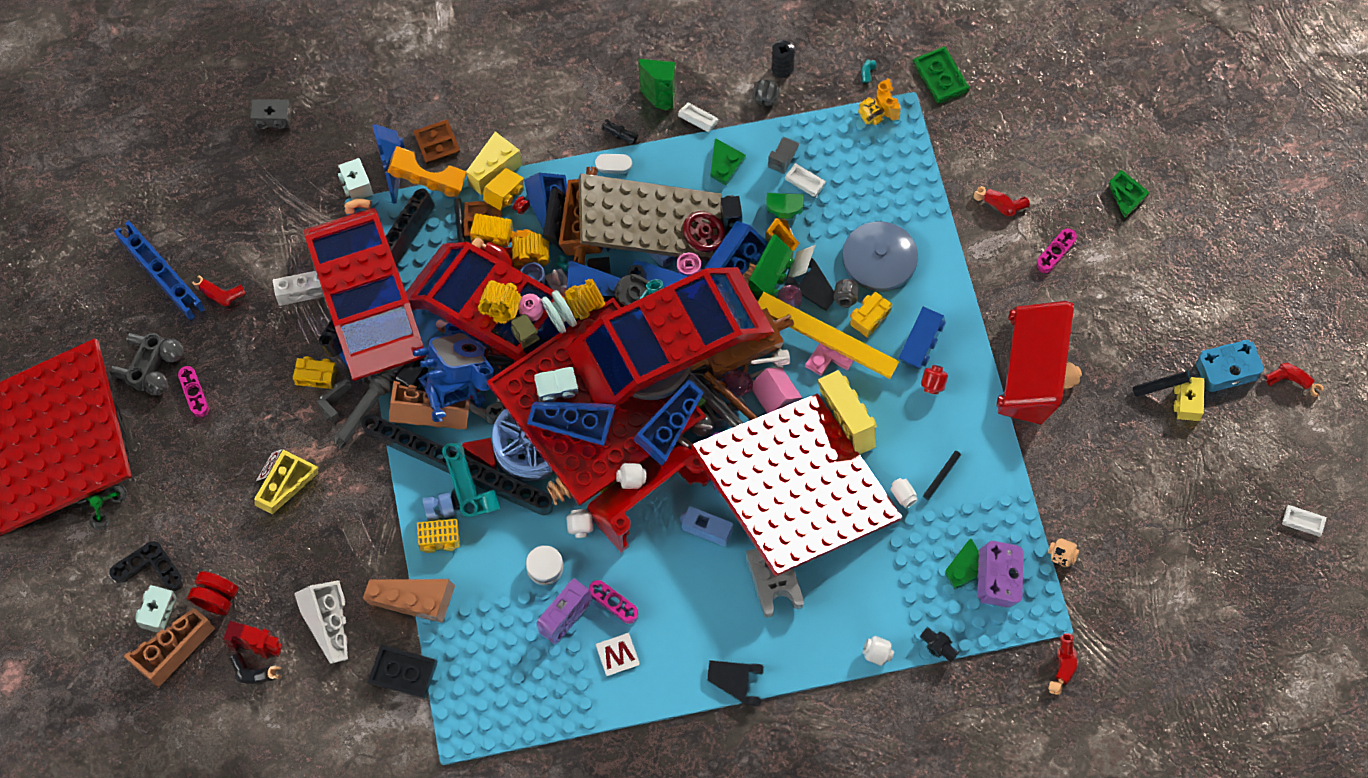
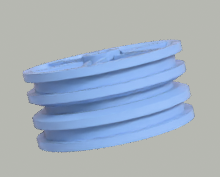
(506, 455)

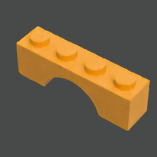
(405, 166)

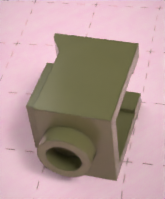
(524, 331)

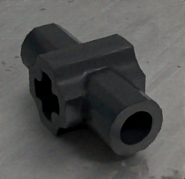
(939, 644)

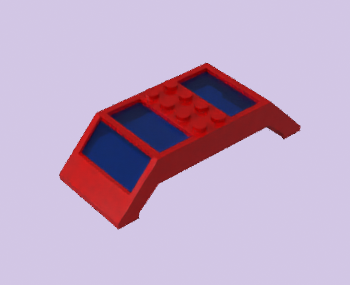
(453, 288)
(364, 293)
(666, 333)

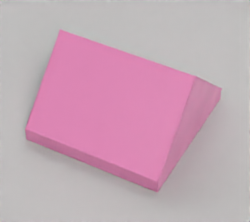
(775, 389)

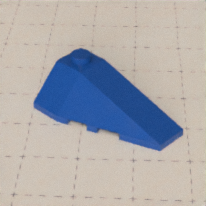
(387, 141)
(538, 192)

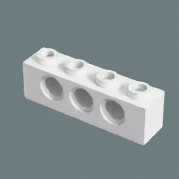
(297, 288)

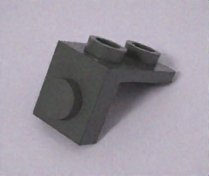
(783, 155)
(328, 399)

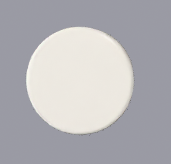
(544, 565)

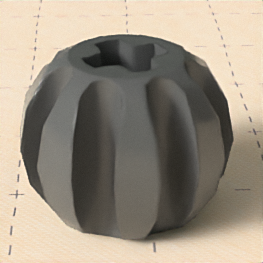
(766, 92)

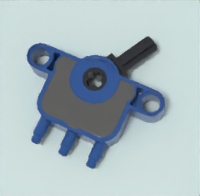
(460, 358)

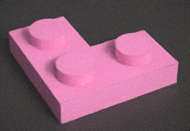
(823, 357)

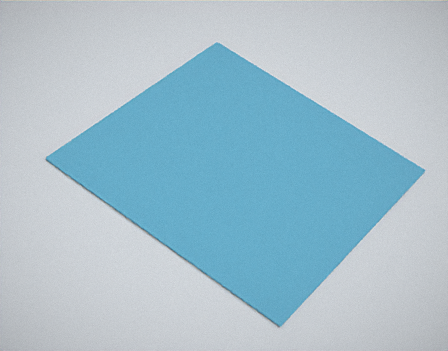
(696, 601)

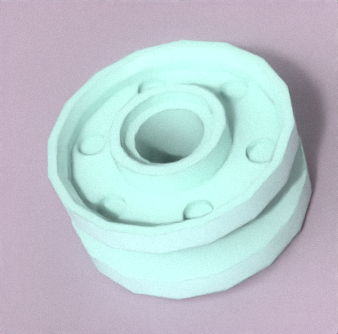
(558, 311)

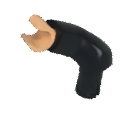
(249, 675)

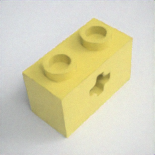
(1194, 407)

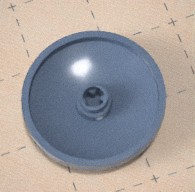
(880, 256)

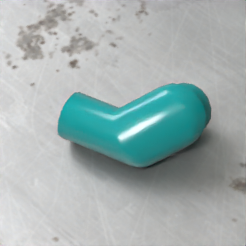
(866, 73)
(562, 262)

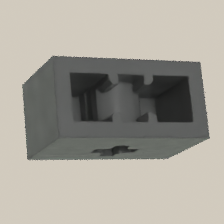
(271, 114)

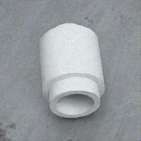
(904, 492)

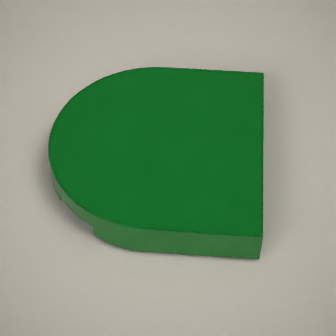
(784, 205)

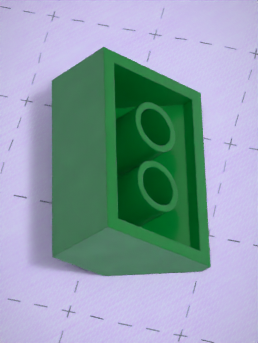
(658, 82)
(771, 268)

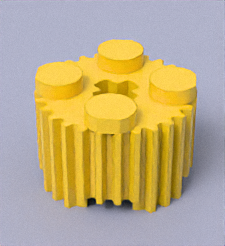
(530, 249)
(583, 299)
(500, 301)

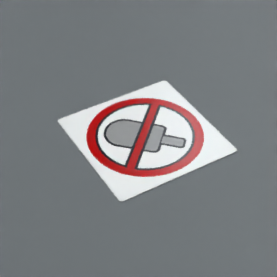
(268, 465)

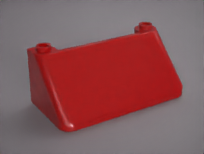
(1037, 361)
(610, 506)

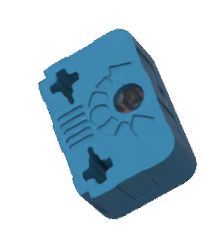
(1237, 358)

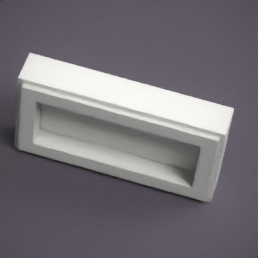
(698, 117)
(805, 180)
(1304, 520)

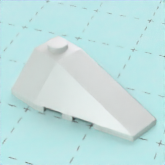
(323, 612)

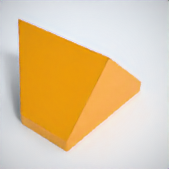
(781, 228)

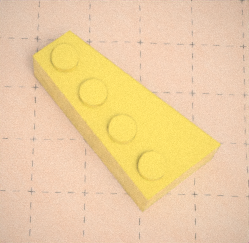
(848, 411)

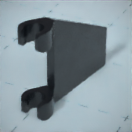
(815, 286)
(733, 679)

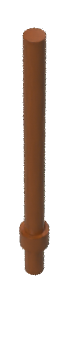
(720, 387)

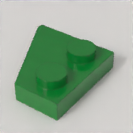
(725, 161)
(1127, 192)
(964, 566)

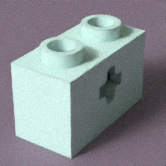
(355, 180)
(158, 618)

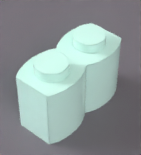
(556, 384)

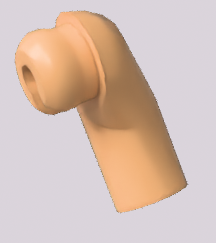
(357, 203)

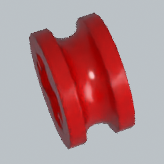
(521, 205)

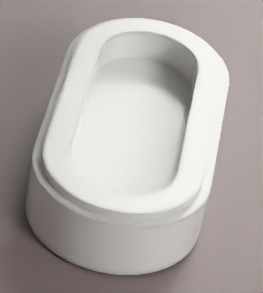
(613, 163)

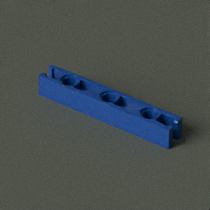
(166, 278)

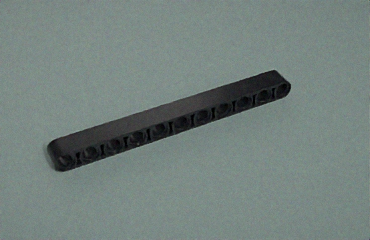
(399, 239)
(434, 449)

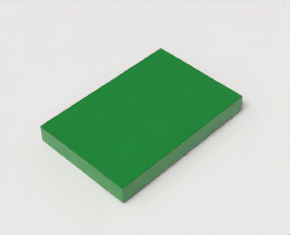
(941, 75)

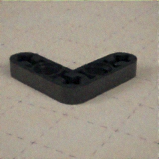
(154, 559)

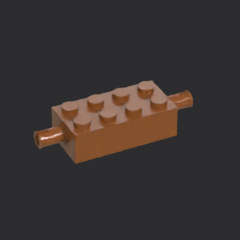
(570, 227)
(747, 351)

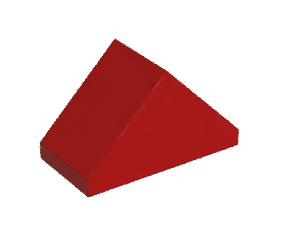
(481, 451)

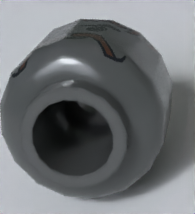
(846, 293)

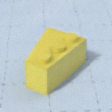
(491, 160)
(284, 481)

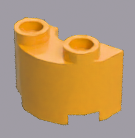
(887, 102)

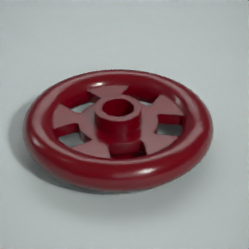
(714, 222)

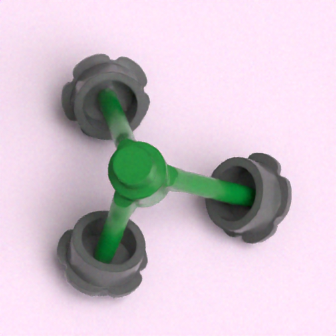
(100, 519)

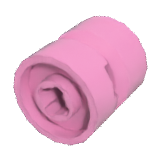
(688, 264)

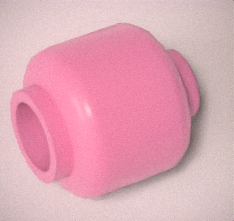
(531, 306)

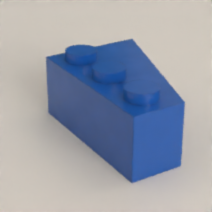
(605, 282)
(922, 338)

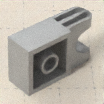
(769, 586)

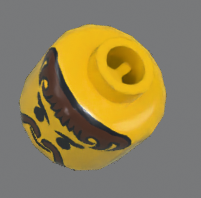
(871, 111)

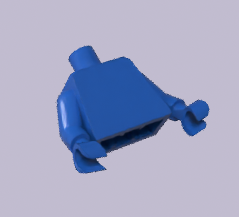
(445, 394)

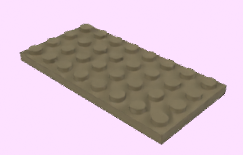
(641, 215)

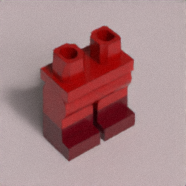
(252, 639)

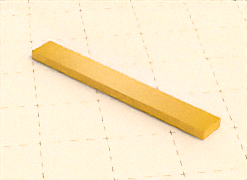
(830, 336)

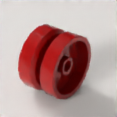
(213, 593)

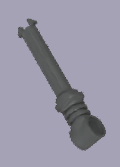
(379, 385)

